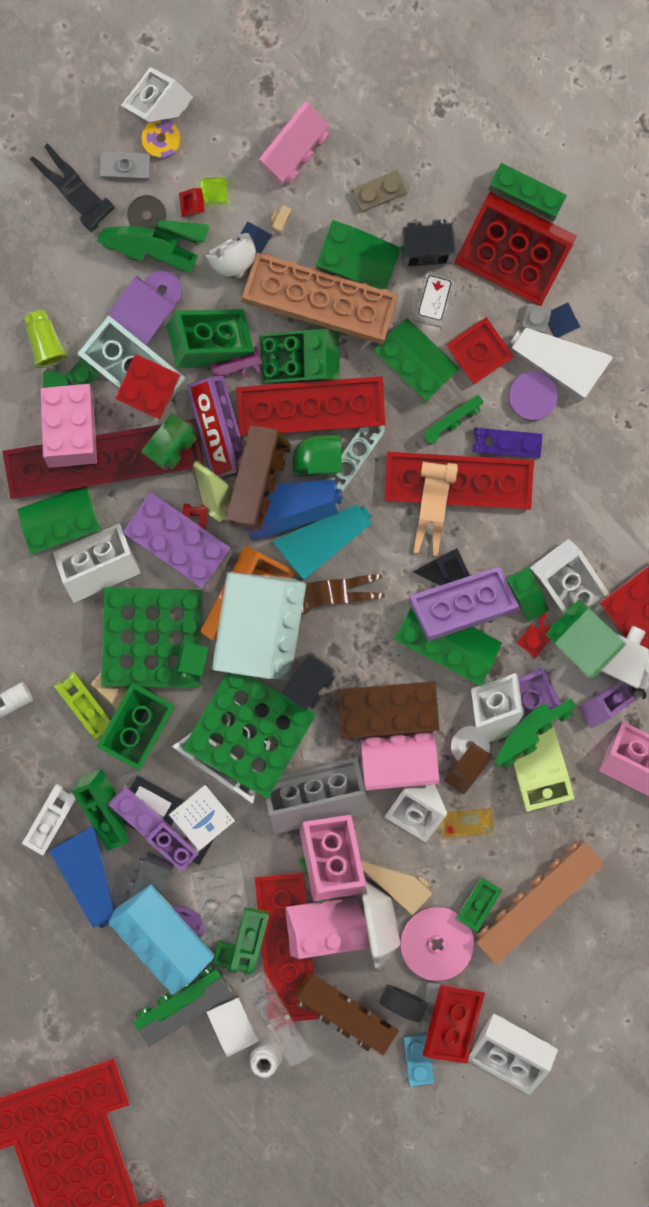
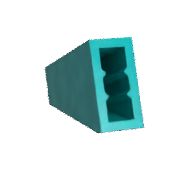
(318, 542)

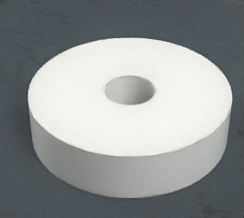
(466, 734)

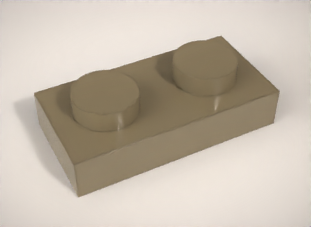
(379, 191)

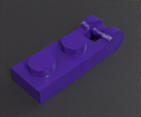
(508, 443)

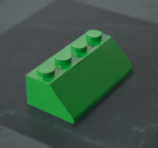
(463, 652)

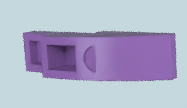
(153, 828)

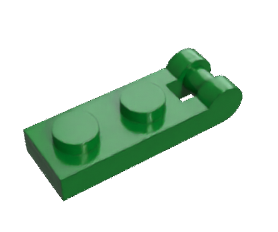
(452, 421)
(248, 940)

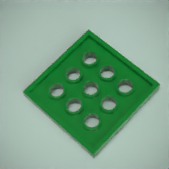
(114, 624)
(253, 748)

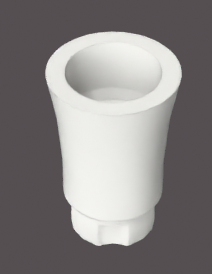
(268, 1050)

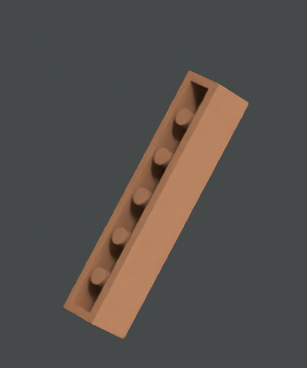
(539, 901)

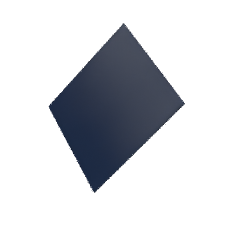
(258, 236)
(562, 320)

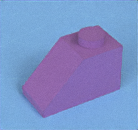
(607, 703)

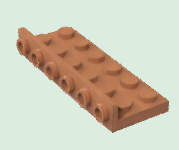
(319, 298)

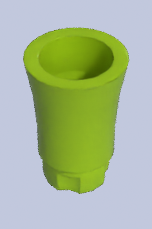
(43, 339)

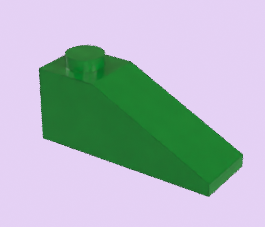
(93, 795)

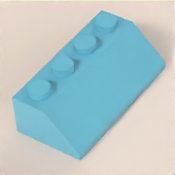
(161, 939)

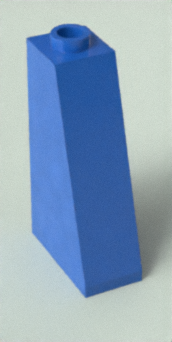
(298, 505)
(86, 874)

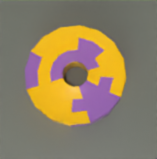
(166, 148)

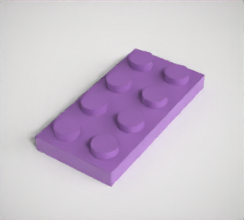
(177, 540)
(463, 603)

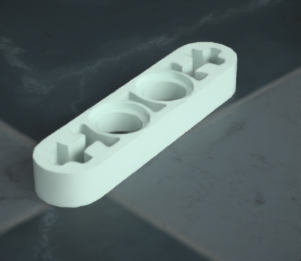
(354, 460)

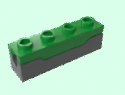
(182, 1006)

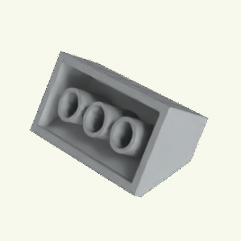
(316, 795)

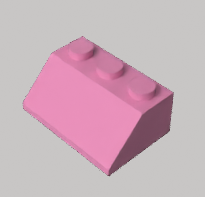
(294, 144)
(628, 758)
(399, 760)
(326, 928)

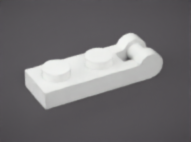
(49, 820)

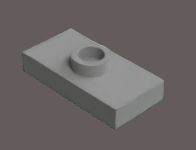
(125, 165)

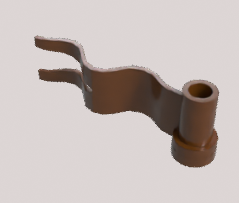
(334, 591)

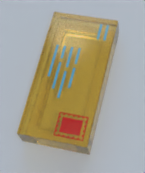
(468, 822)

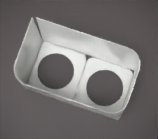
(232, 1025)

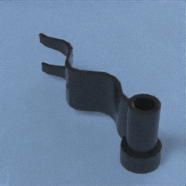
(76, 191)

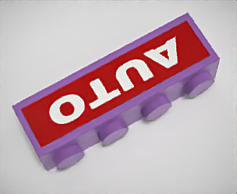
(216, 425)

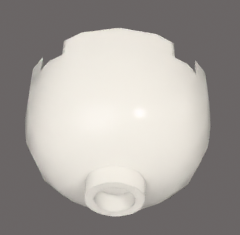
(233, 256)

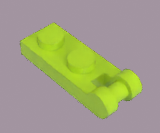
(84, 705)

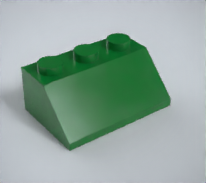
(416, 360)
(58, 520)
(136, 726)

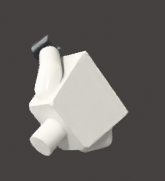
(631, 663)

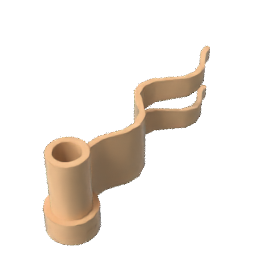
(434, 501)

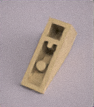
(402, 886)

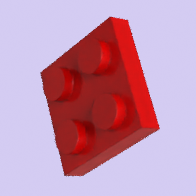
(479, 351)
(148, 386)

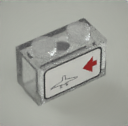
(433, 300)

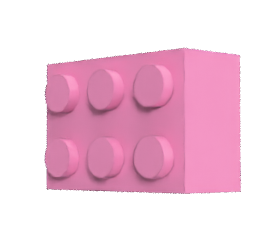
(68, 425)
(332, 857)

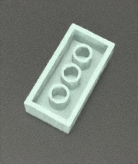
(113, 349)

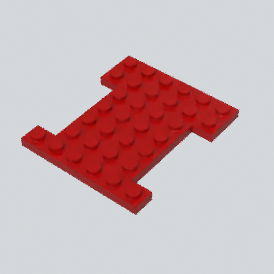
(69, 1140)

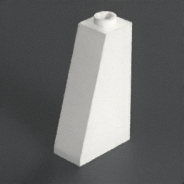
(562, 361)

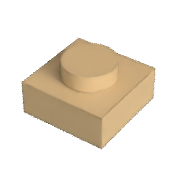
(280, 219)

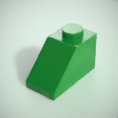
(527, 594)

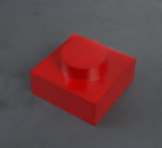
(191, 202)

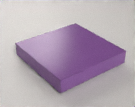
(141, 310)
(536, 690)

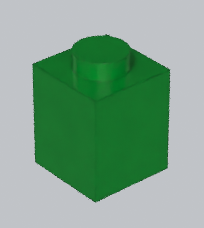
(191, 660)

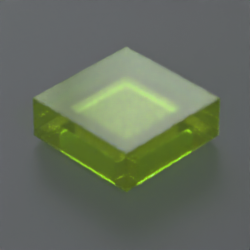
(214, 190)

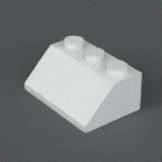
(96, 563)
(512, 1054)

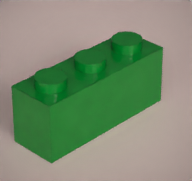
(527, 192)

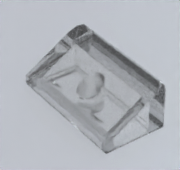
(321, 738)

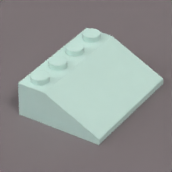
(259, 625)

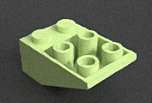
(543, 774)

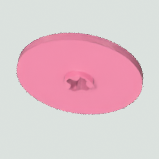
(436, 963)

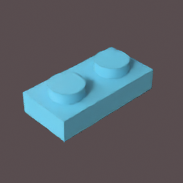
(418, 1066)

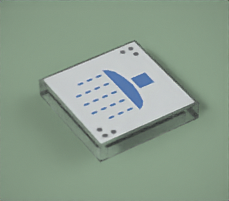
(202, 817)

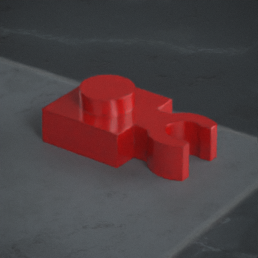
(535, 638)

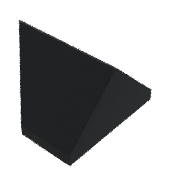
(444, 569)

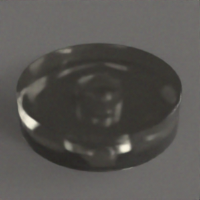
(143, 204)

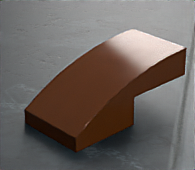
(468, 768)

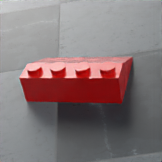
(515, 249)

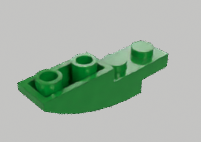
(138, 241)
(524, 736)

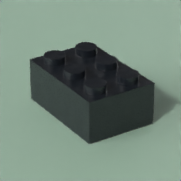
(427, 243)
(309, 681)

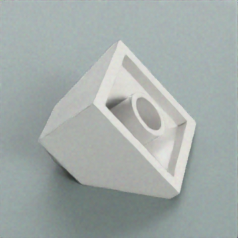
(157, 97)
(497, 707)
(418, 810)

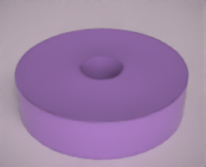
(170, 281)

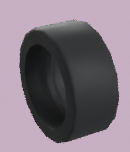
(403, 1003)

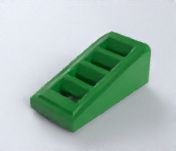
(188, 231)

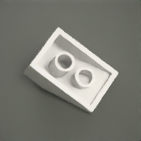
(569, 577)

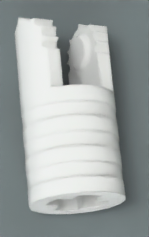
(14, 698)

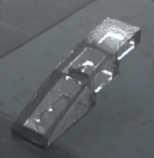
(276, 1017)

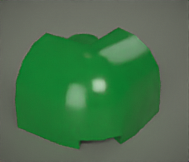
(318, 456)

